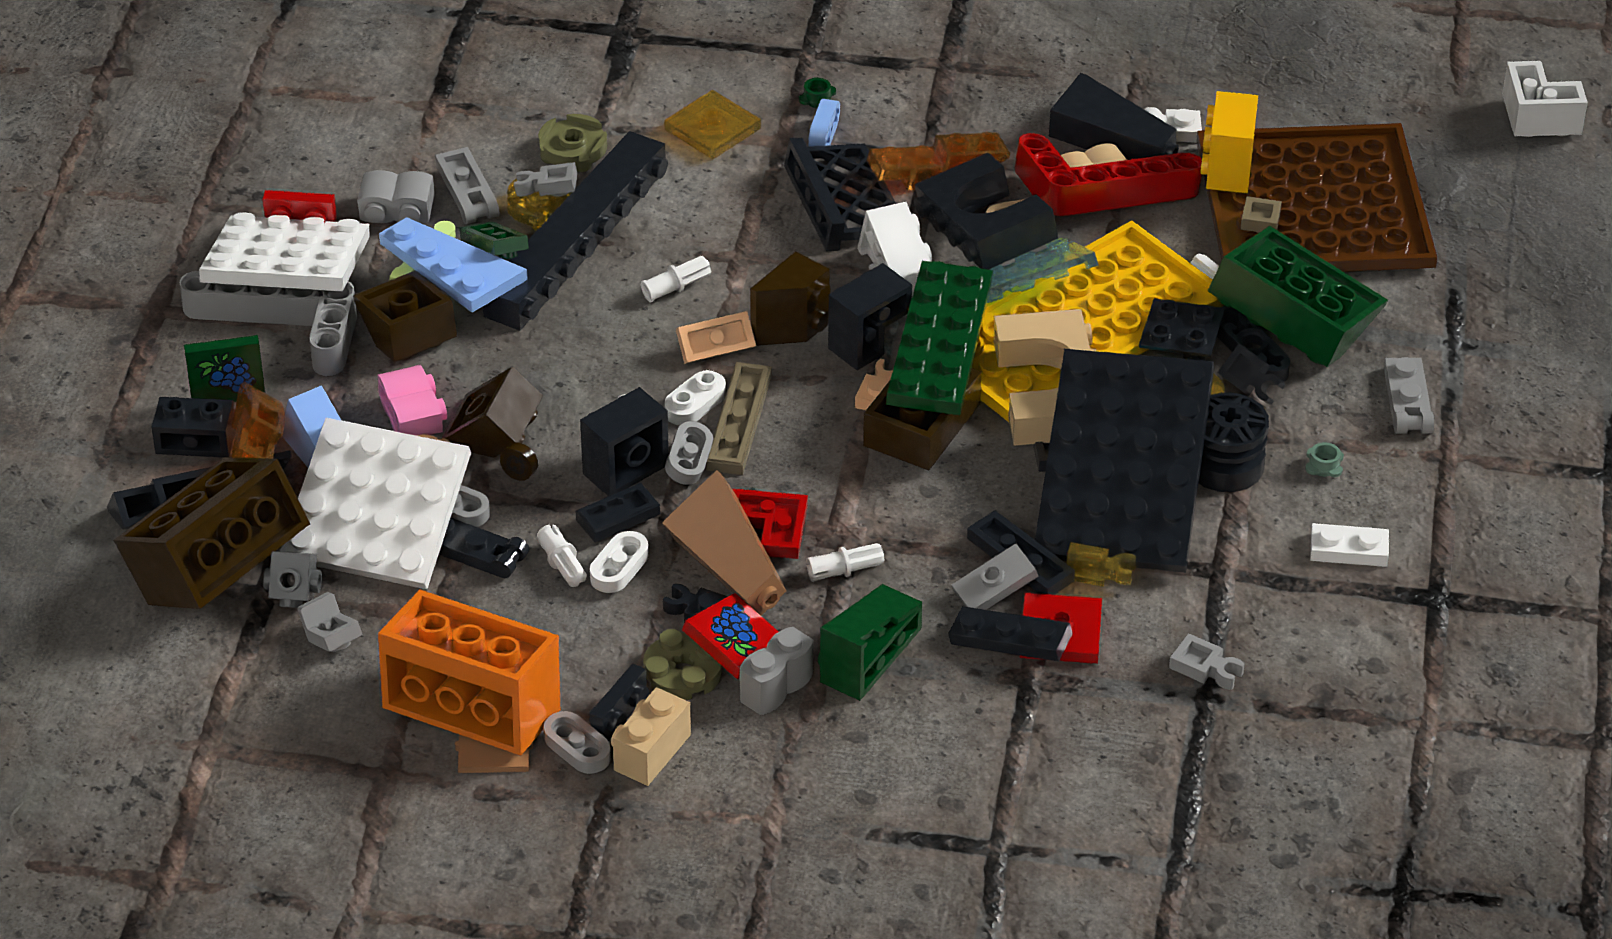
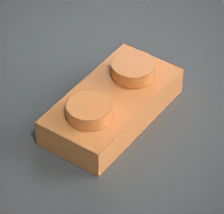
(715, 337)

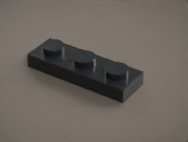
(996, 534)
(1010, 633)

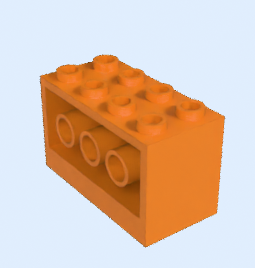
(469, 671)

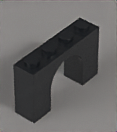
(983, 237)

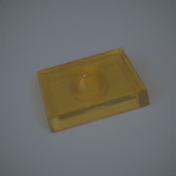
(712, 124)

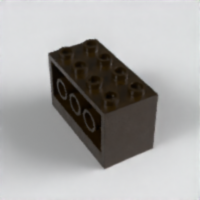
(212, 532)

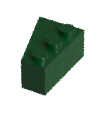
(867, 640)

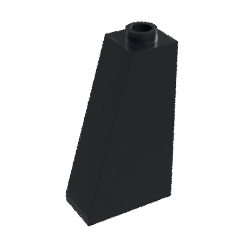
(1097, 115)

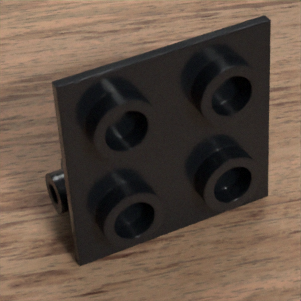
(1182, 328)

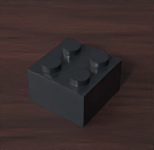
(624, 441)

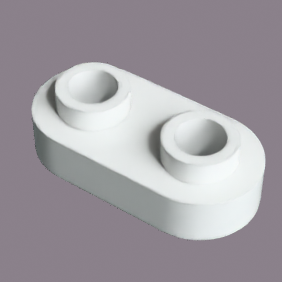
(695, 397)
(619, 562)

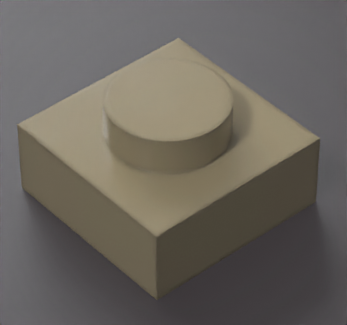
(1260, 214)

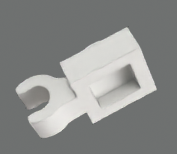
(1184, 120)

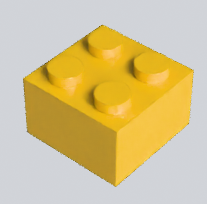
(1229, 141)

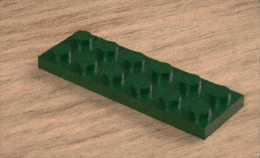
(940, 338)

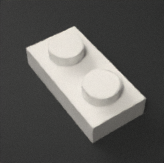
(1349, 545)

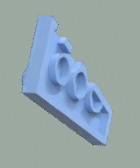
(452, 265)

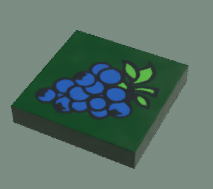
(221, 367)

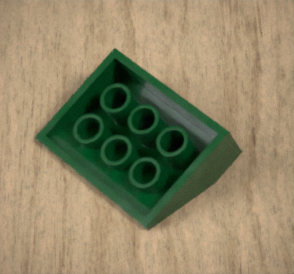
(1296, 295)

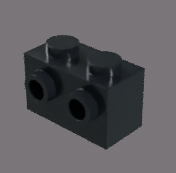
(193, 427)

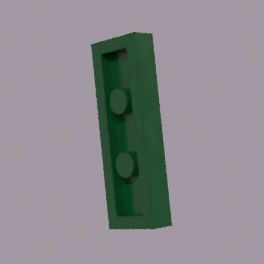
(494, 239)

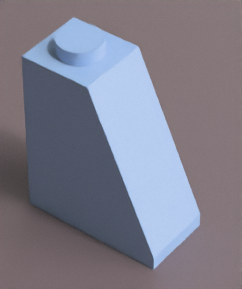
(305, 420)

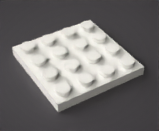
(285, 252)
(379, 501)

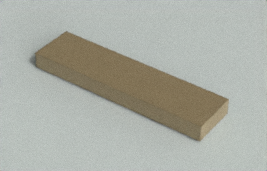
(739, 418)

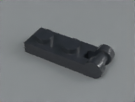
(482, 548)

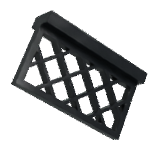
(820, 196)

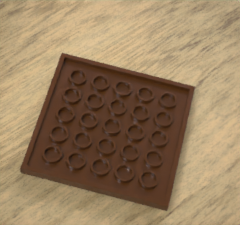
(1342, 196)

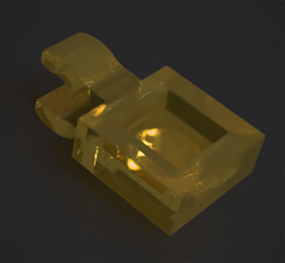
(1094, 566)

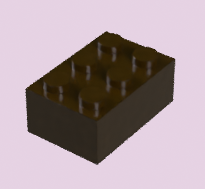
(916, 434)

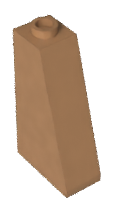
(723, 541)

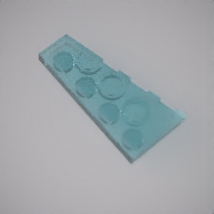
(1042, 264)

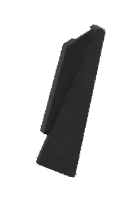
(135, 503)

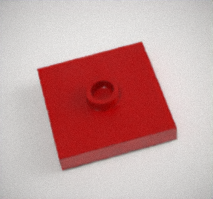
(1080, 612)

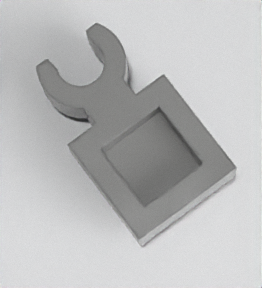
(551, 180)
(1203, 660)

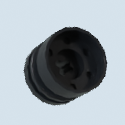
(1234, 443)

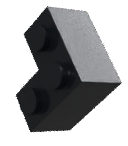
(862, 311)

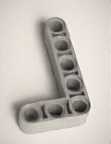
(328, 312)

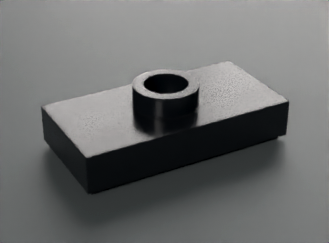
(617, 512)

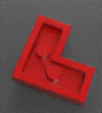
(779, 516)

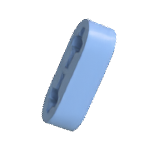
(824, 123)

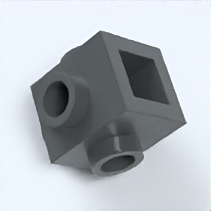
(307, 578)

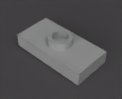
(995, 579)

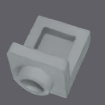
(326, 625)

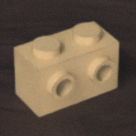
(651, 736)

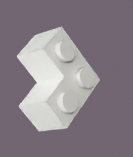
(1542, 106)

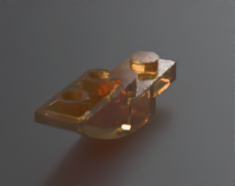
(922, 162)
(257, 422)

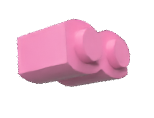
(411, 401)

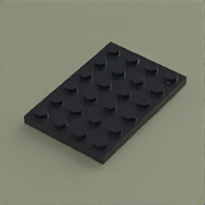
(1126, 456)

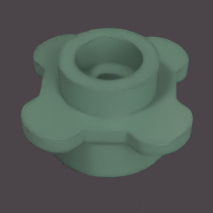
(1324, 460)

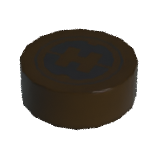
(519, 461)

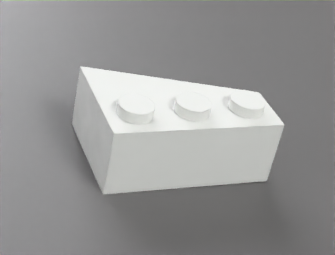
(893, 238)

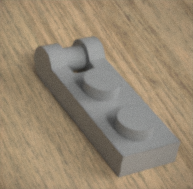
(467, 185)
(1408, 395)

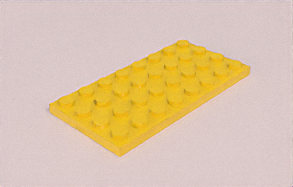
(1112, 299)

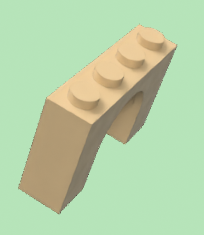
(1034, 341)

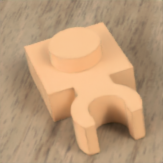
(872, 386)

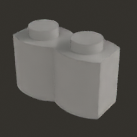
(395, 196)
(776, 670)

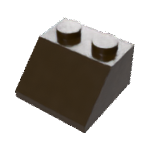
(790, 302)
(406, 315)
(495, 414)

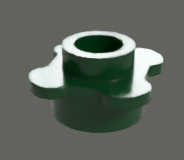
(815, 90)

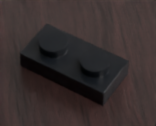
(619, 701)

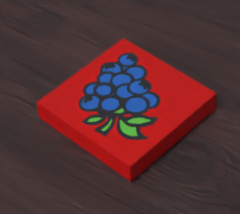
(729, 632)

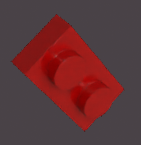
(299, 205)

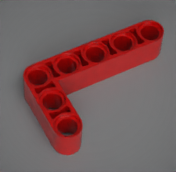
(1104, 184)

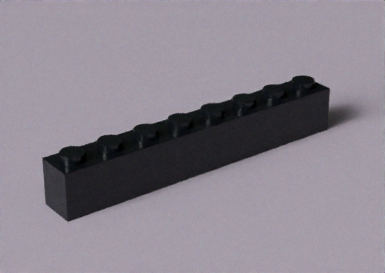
(580, 226)

